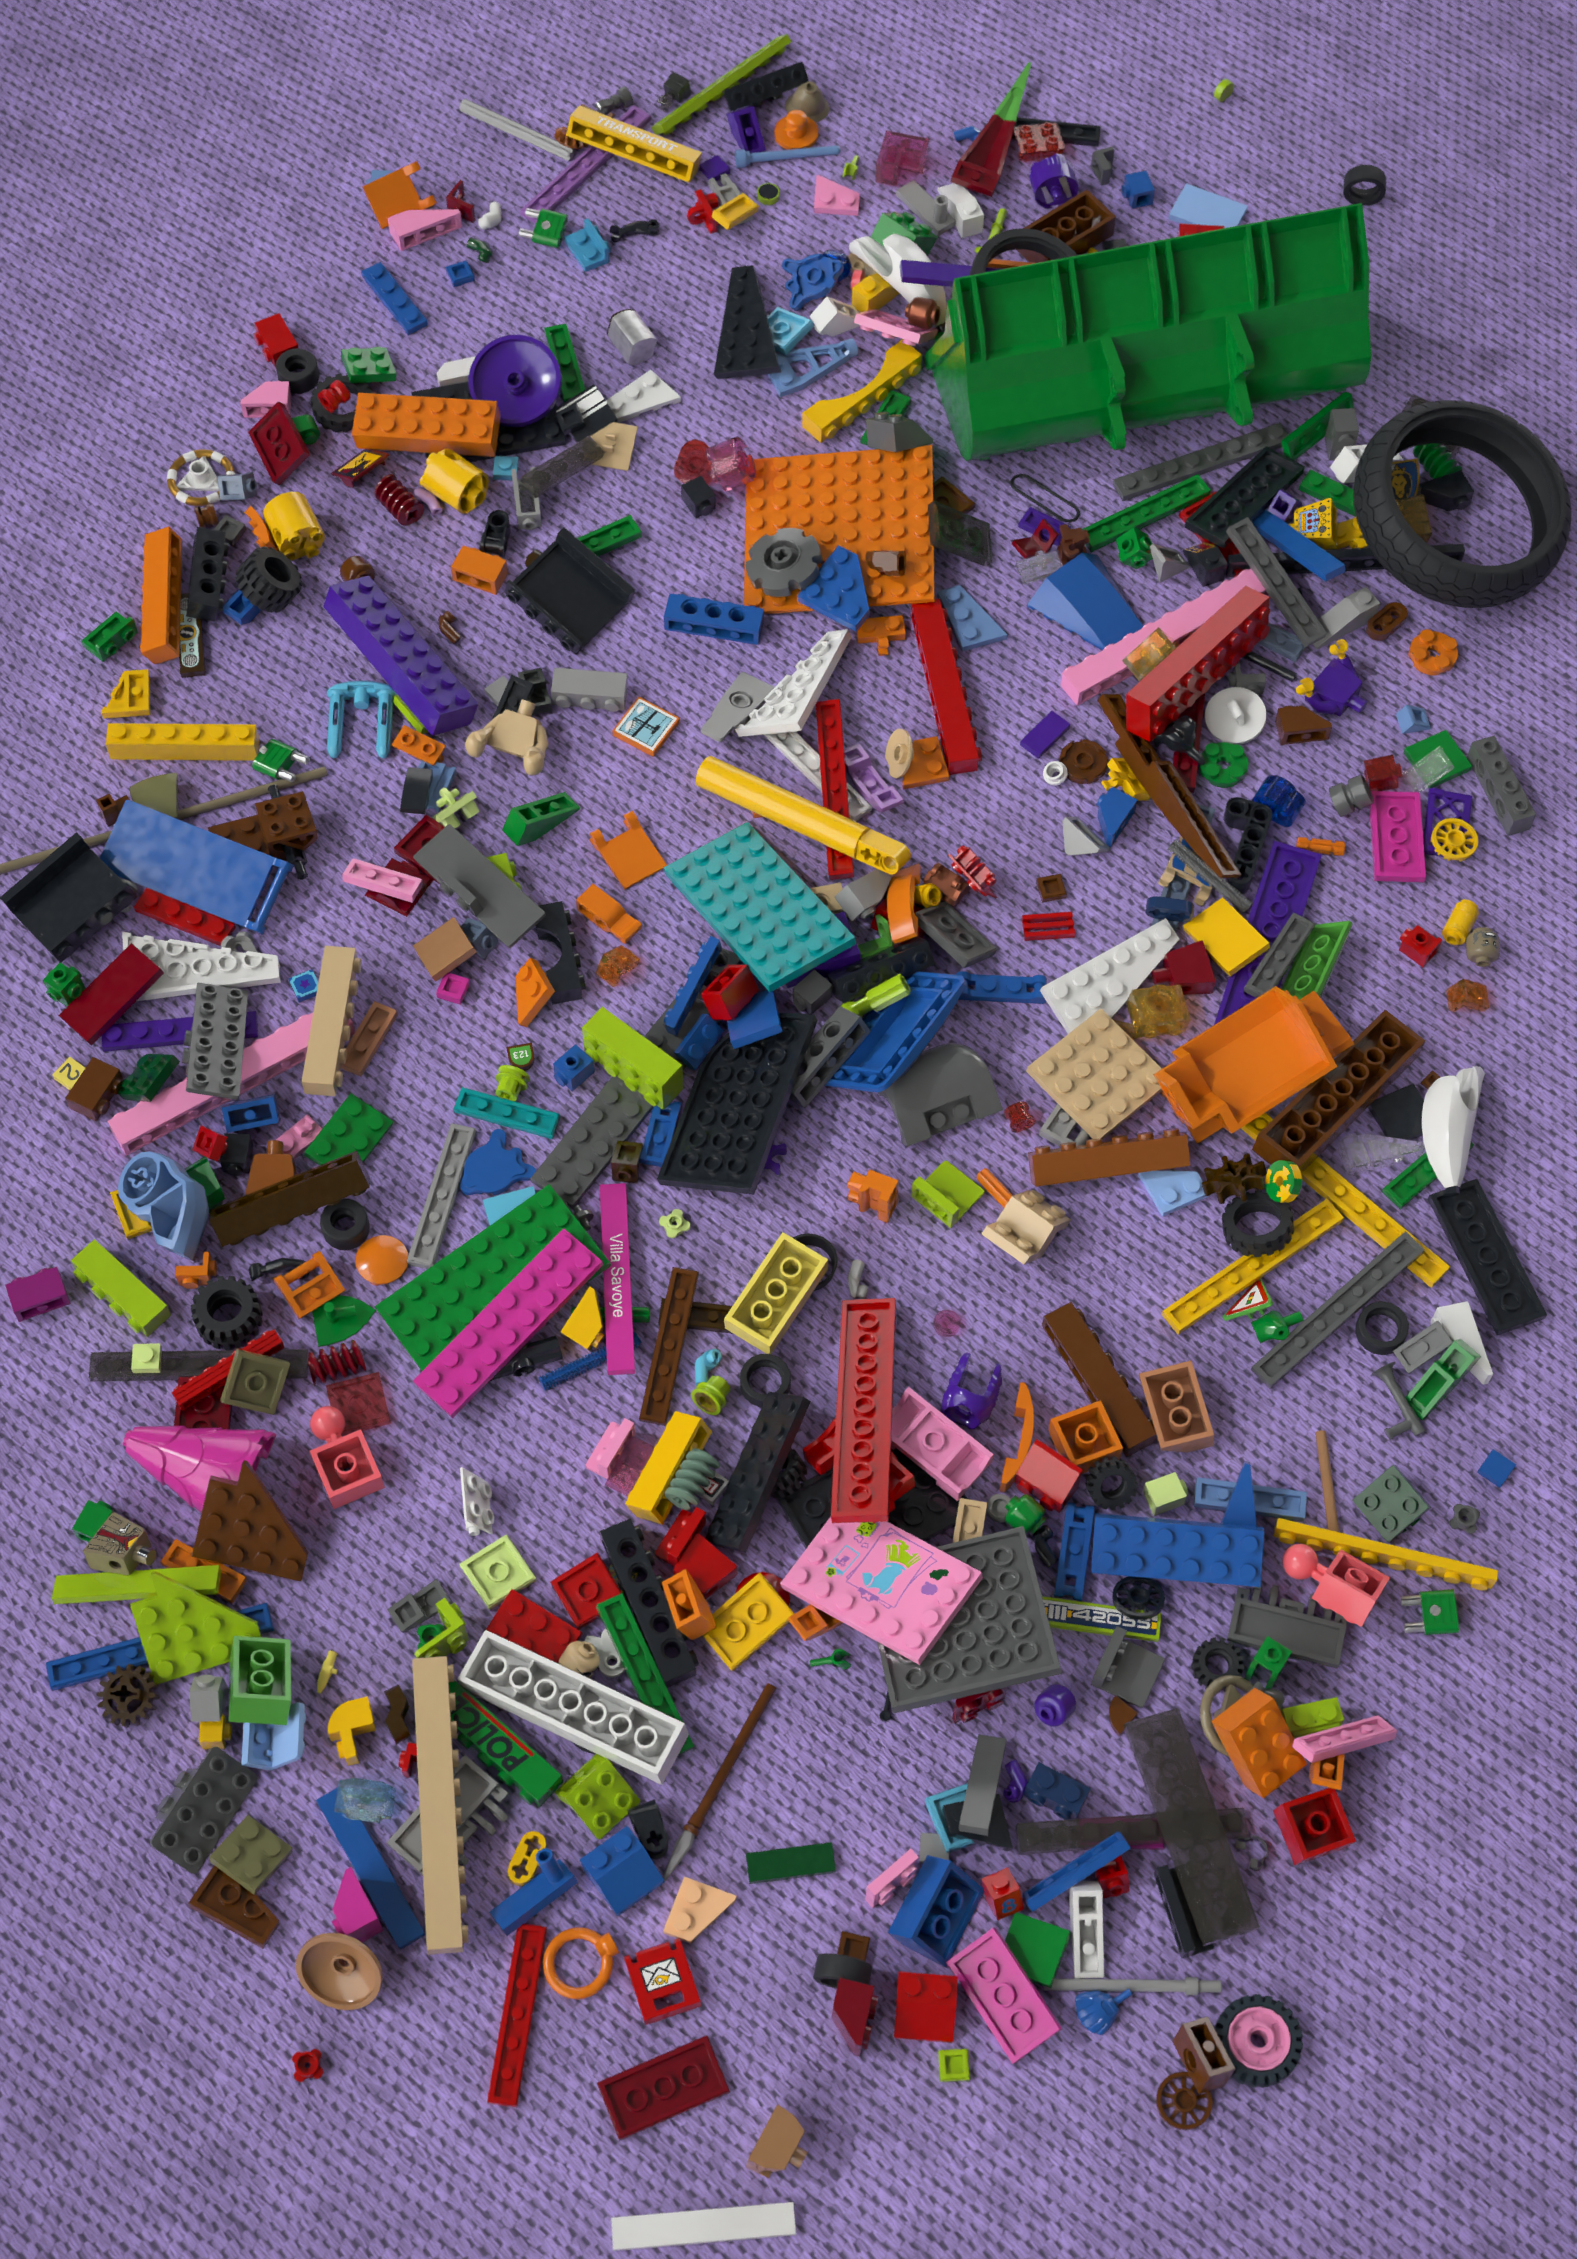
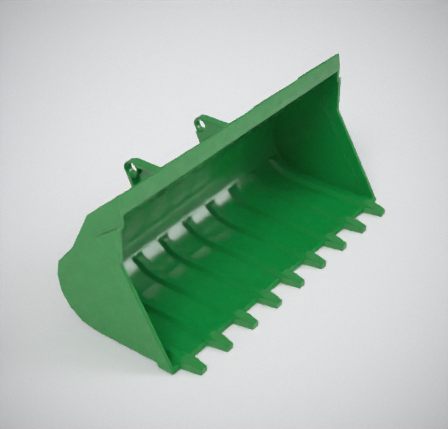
(1155, 333)

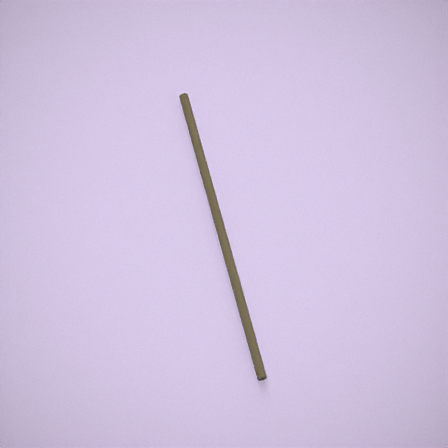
(182, 814)

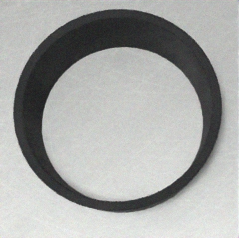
(824, 1244)

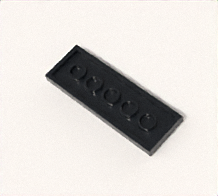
(1244, 495)
(1487, 1258)
(757, 1471)

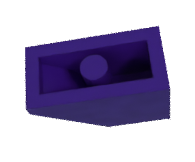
(746, 129)

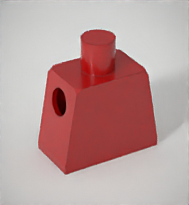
(706, 1566)

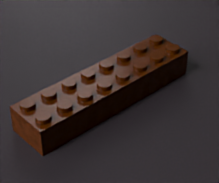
(1340, 1096)

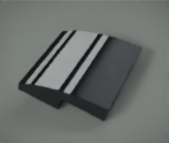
(594, 411)

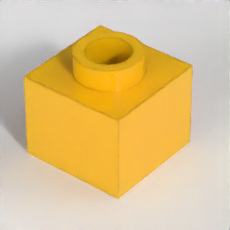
(215, 1733)

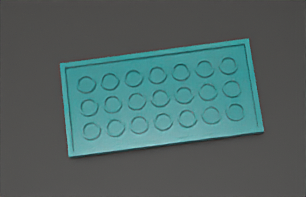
(759, 906)

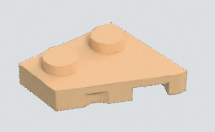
(696, 1909)

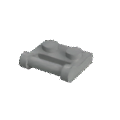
(1059, 1127)

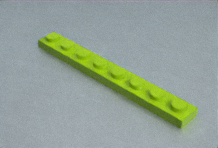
(714, 90)

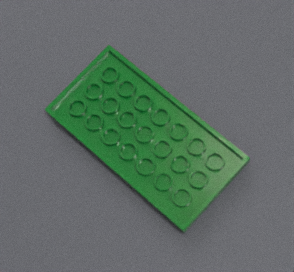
(457, 1288)

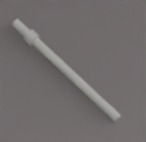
(1190, 1985)

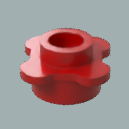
(300, 2059)

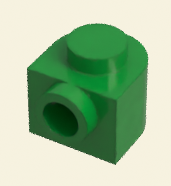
(307, 428)

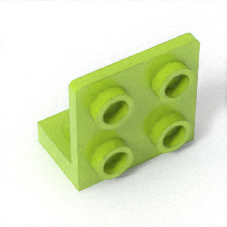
(946, 1193)
(598, 1795)

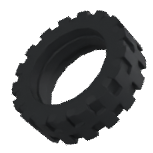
(333, 421)
(1258, 1244)

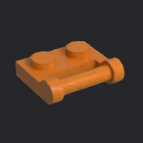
(313, 1293)

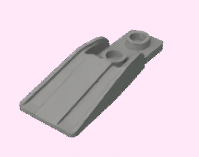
(735, 706)

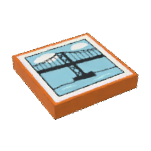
(645, 726)

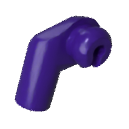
(1017, 1784)

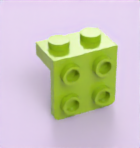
(451, 1639)

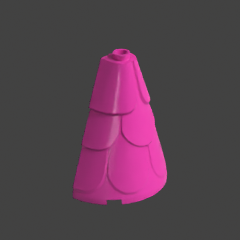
(189, 1456)

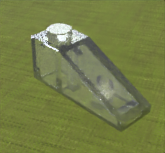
(1373, 1152)

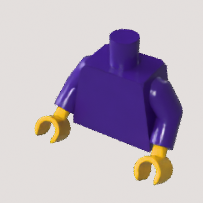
(1335, 686)

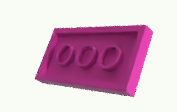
(1397, 837)
(1004, 1995)

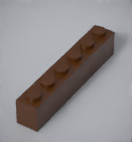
(1098, 1377)

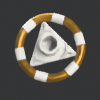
(199, 478)

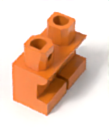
(874, 1192)

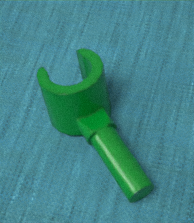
(835, 1659)

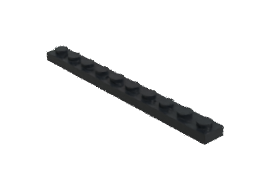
(1354, 559)

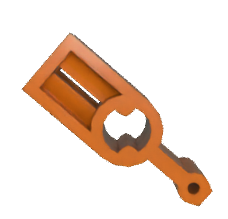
(607, 913)

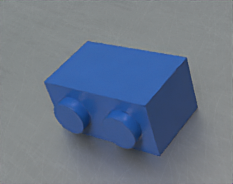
(251, 1113)

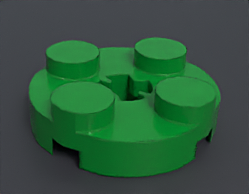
(1231, 754)

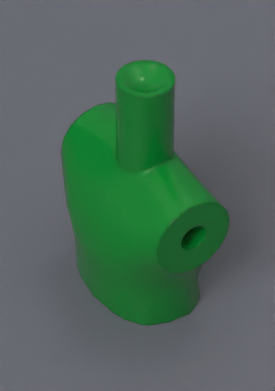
(1274, 1325)

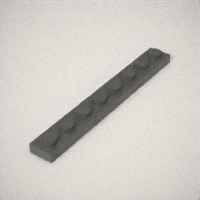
(1199, 462)
(1337, 1310)

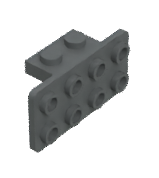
(201, 1808)

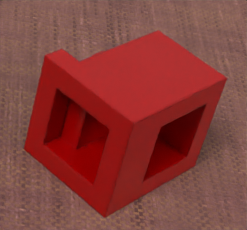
(1419, 945)

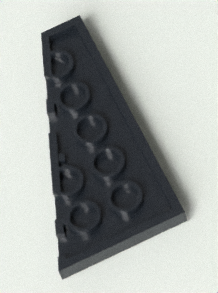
(745, 335)

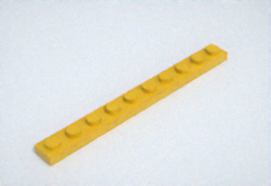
(1360, 1209)

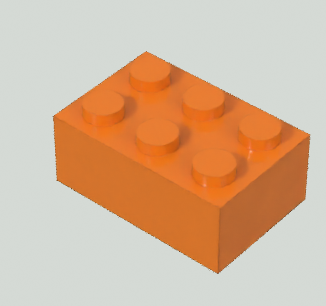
(1258, 1742)

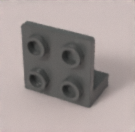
(1127, 1670)

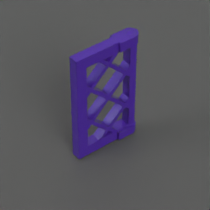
(1449, 798)

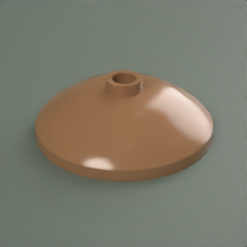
(339, 1971)

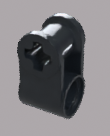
(496, 537)
(649, 1825)

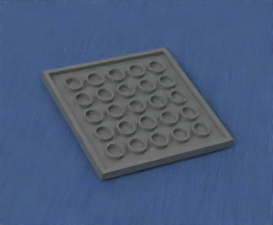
(992, 1641)

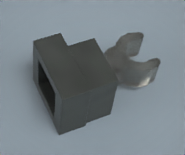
(675, 89)

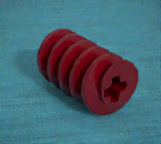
(398, 500)
(335, 1362)

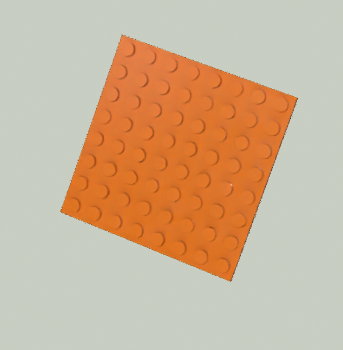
(853, 502)

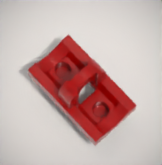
(704, 207)

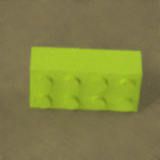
(632, 1058)

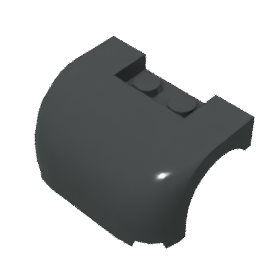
(942, 1092)

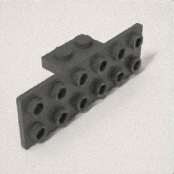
(479, 886)
(216, 1041)

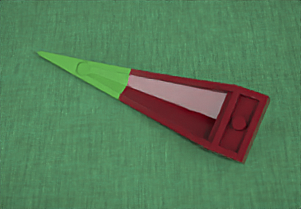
(985, 158)

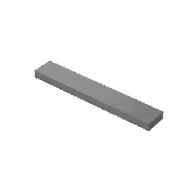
(441, 1196)

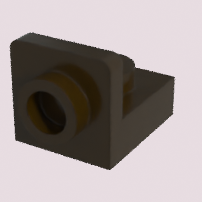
(626, 1161)

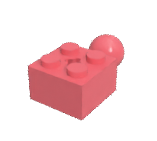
(342, 1453)
(1344, 1587)

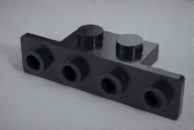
(766, 86)

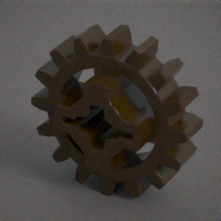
(128, 1683)

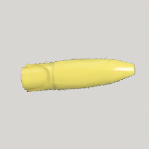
(326, 1671)

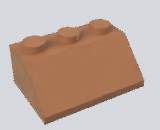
(1177, 1408)

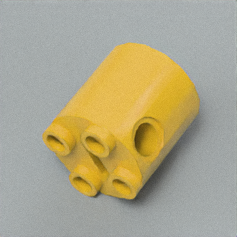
(455, 480)
(294, 525)

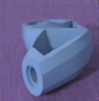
(167, 1197)

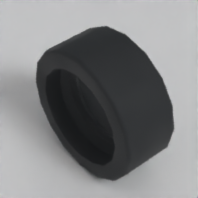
(1360, 174)
(1372, 1344)
(756, 1362)
(835, 1966)

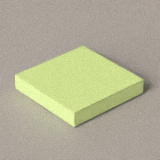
(497, 1571)

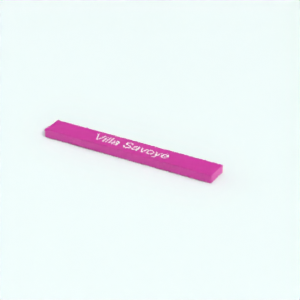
(617, 1280)

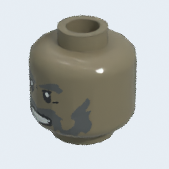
(1482, 946)

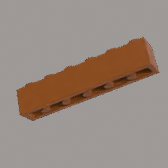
(1108, 1158)

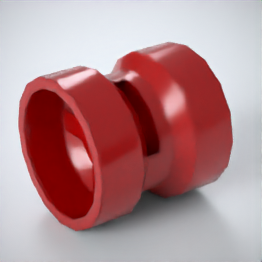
(334, 396)

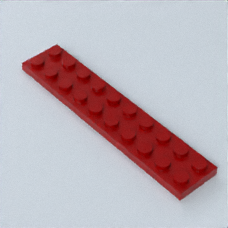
(864, 1411)

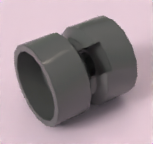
(1349, 796)

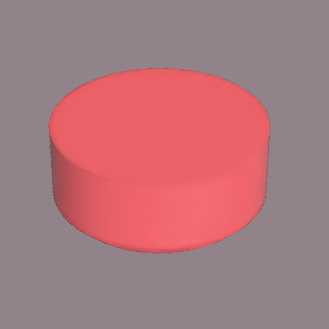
(857, 276)

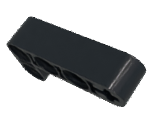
(1252, 829)

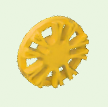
(1454, 839)

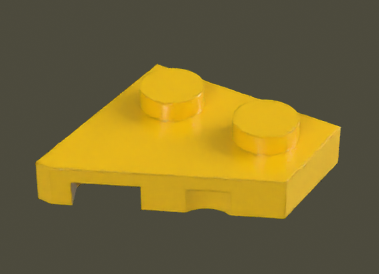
(130, 696)

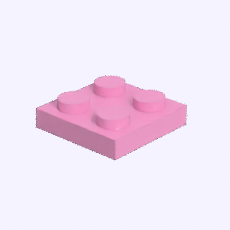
(900, 1872)

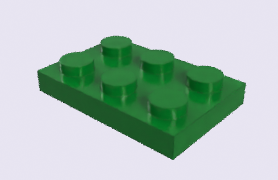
(350, 1129)

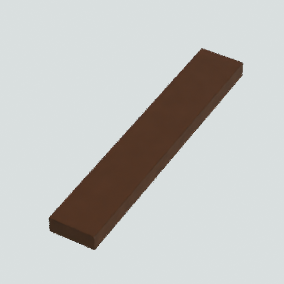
(669, 1346)

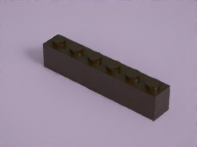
(289, 1199)

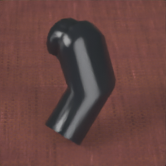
(1041, 1545)

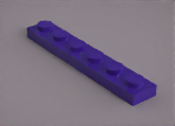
(159, 1033)

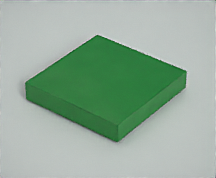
(1445, 741)
(1037, 1947)

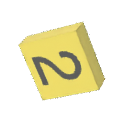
(68, 1073)

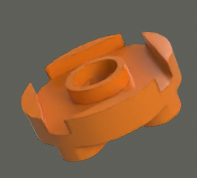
(1433, 640)

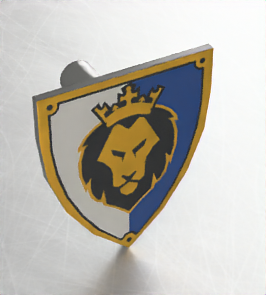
(1405, 478)

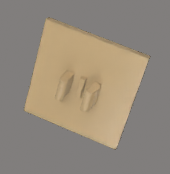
(618, 444)

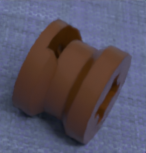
(206, 516)

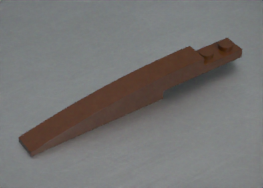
(1167, 790)

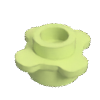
(674, 1230)

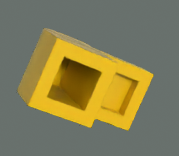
(347, 1721)

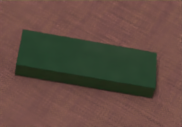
(790, 1863)

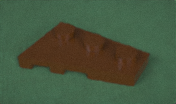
(234, 1908)

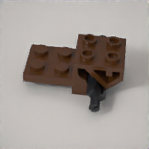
(279, 829)

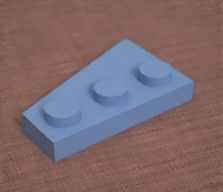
(968, 619)

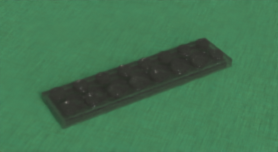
(1191, 1827)

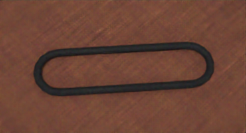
(1041, 505)

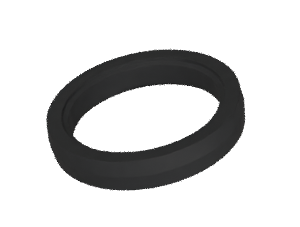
(1020, 239)

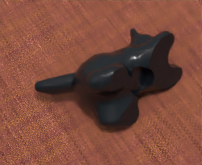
(1180, 737)

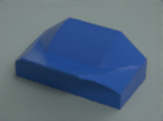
(240, 608)

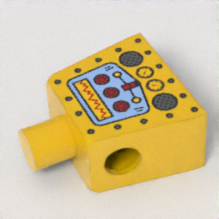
(1318, 523)

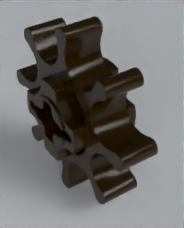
(1234, 1178)

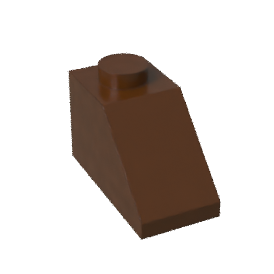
(1301, 725)

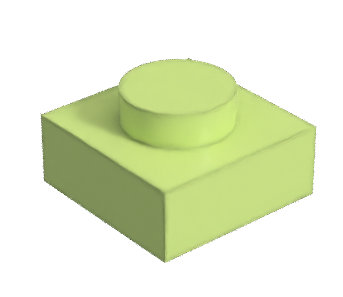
(146, 1358)

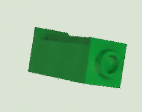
(1272, 1657)

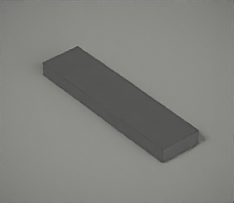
(1280, 955)
(982, 1785)

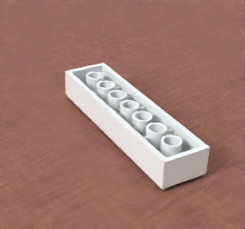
(573, 1707)

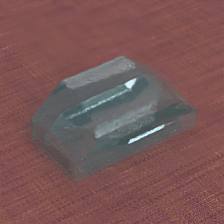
(365, 1799)

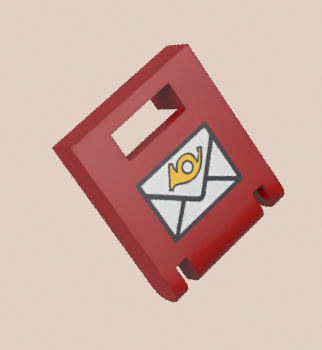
(661, 1974)

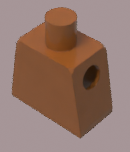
(270, 1167)

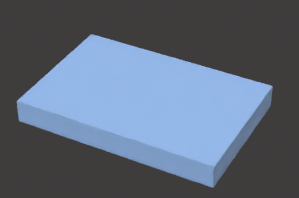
(1206, 208)

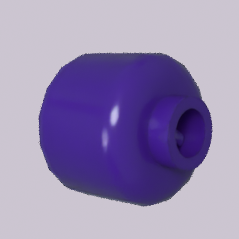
(1055, 1705)

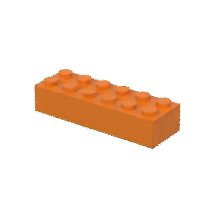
(426, 424)

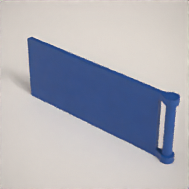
(193, 865)

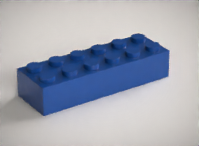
(1177, 1550)

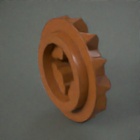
(560, 136)

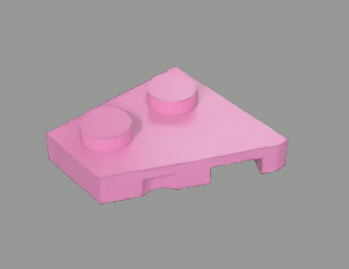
(835, 198)

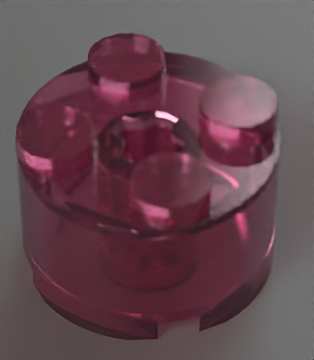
(731, 464)

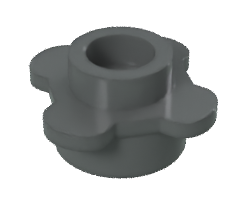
(1467, 1511)

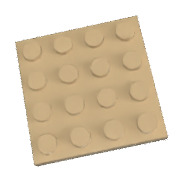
(1097, 1075)

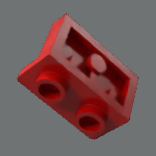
(680, 1535)

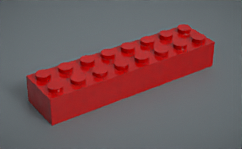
(1197, 663)

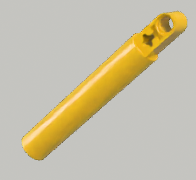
(802, 815)

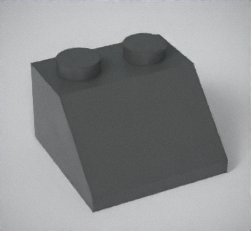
(895, 433)

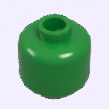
(1025, 1512)

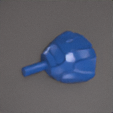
(1099, 2009)

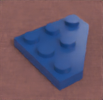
(839, 590)

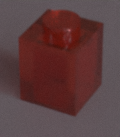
(1382, 773)

